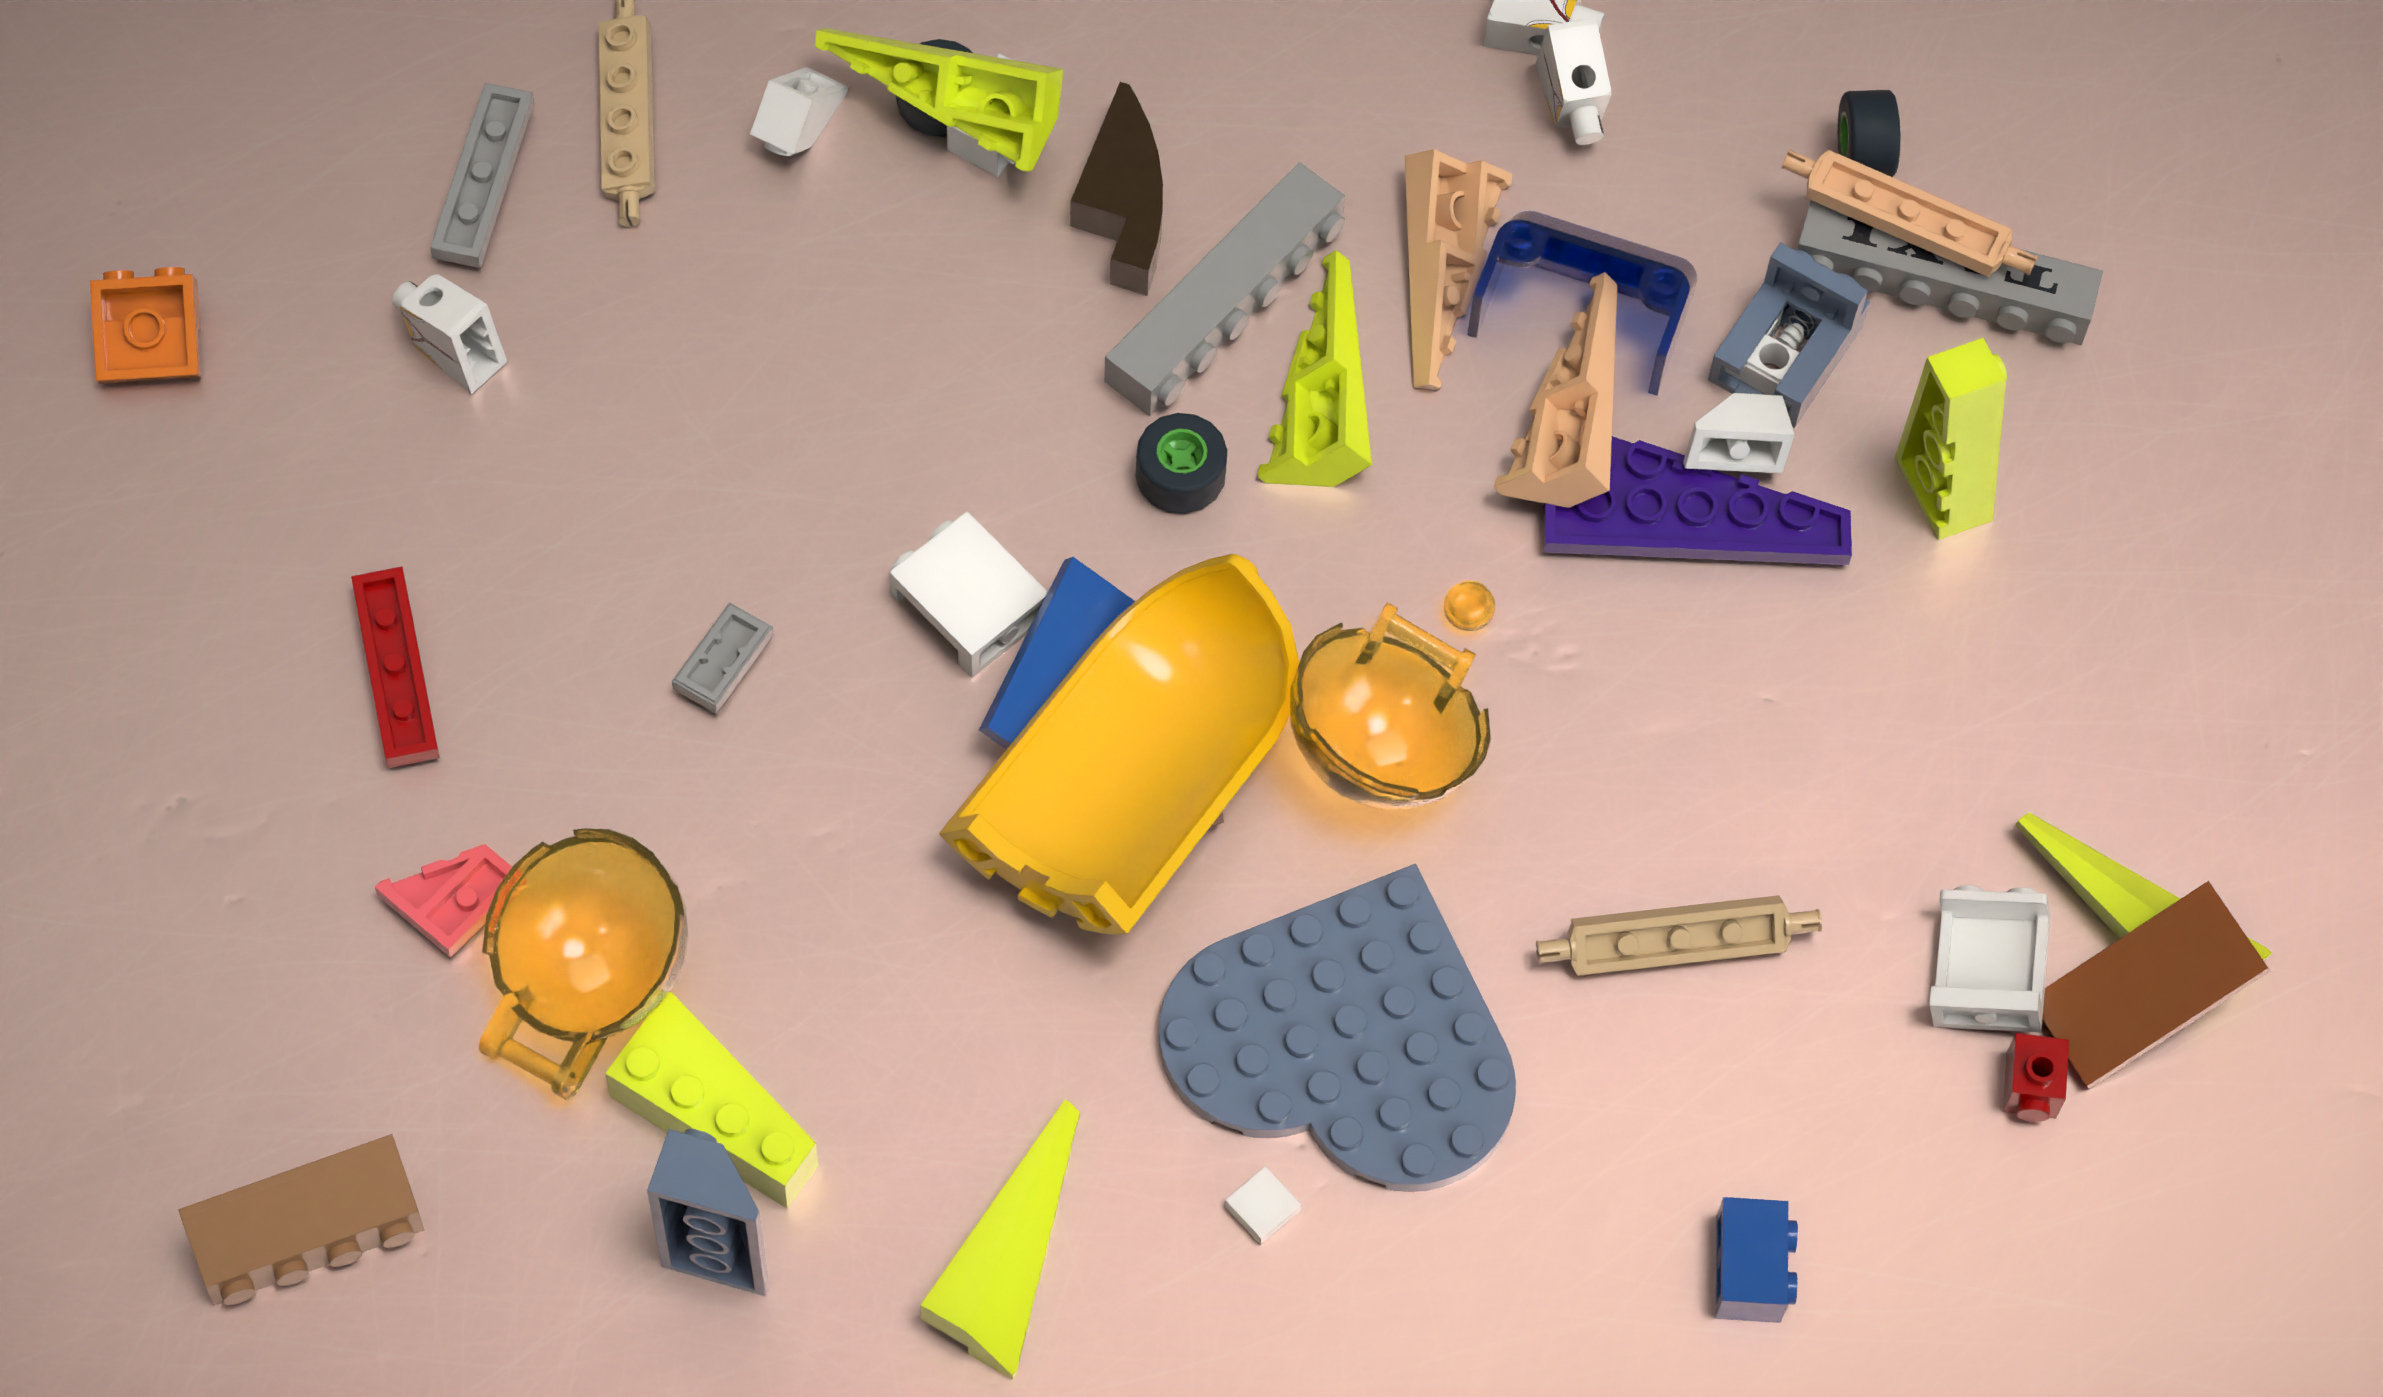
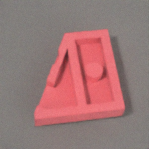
(448, 896)

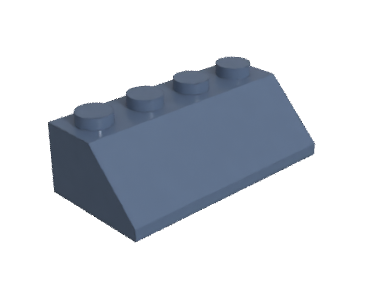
(706, 1214)

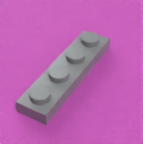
(482, 175)

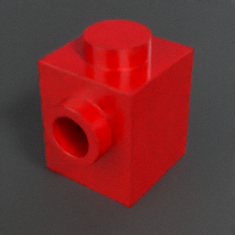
(2035, 1077)

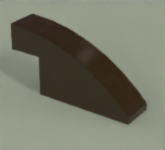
(1123, 192)

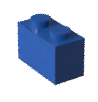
(1753, 1260)

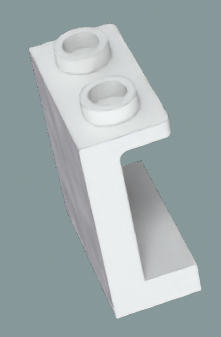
(969, 591)
(1991, 959)

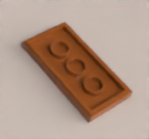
(2151, 984)

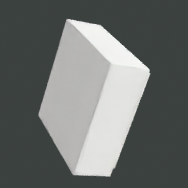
(1262, 1205)

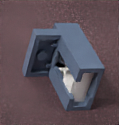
(1811, 306)

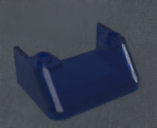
(1539, 240)

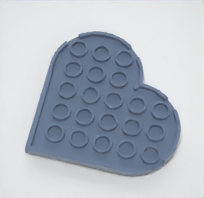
(1349, 1029)

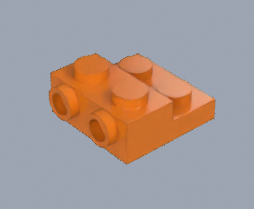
(145, 326)

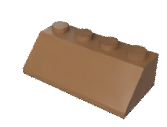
(302, 1221)

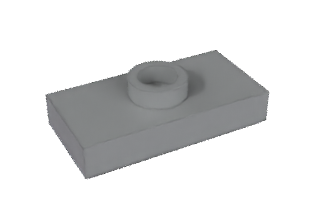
(722, 658)

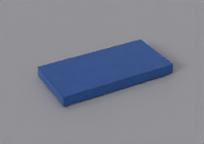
(1066, 625)

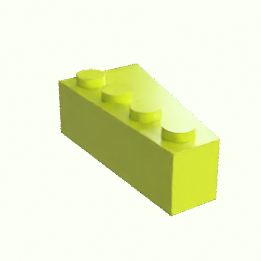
(1955, 437)
(688, 1080)

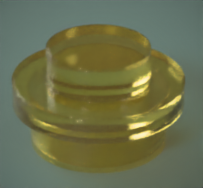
(1469, 606)

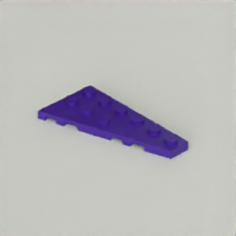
(1695, 514)

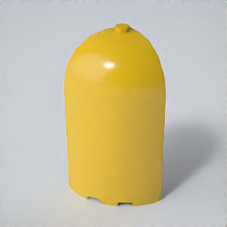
(1136, 749)

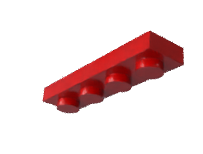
(395, 667)

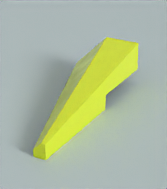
(992, 99)
(1325, 415)
(2108, 888)
(994, 1276)

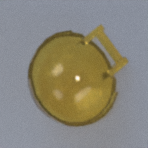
(1385, 716)
(581, 949)

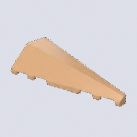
(1446, 225)
(1571, 434)

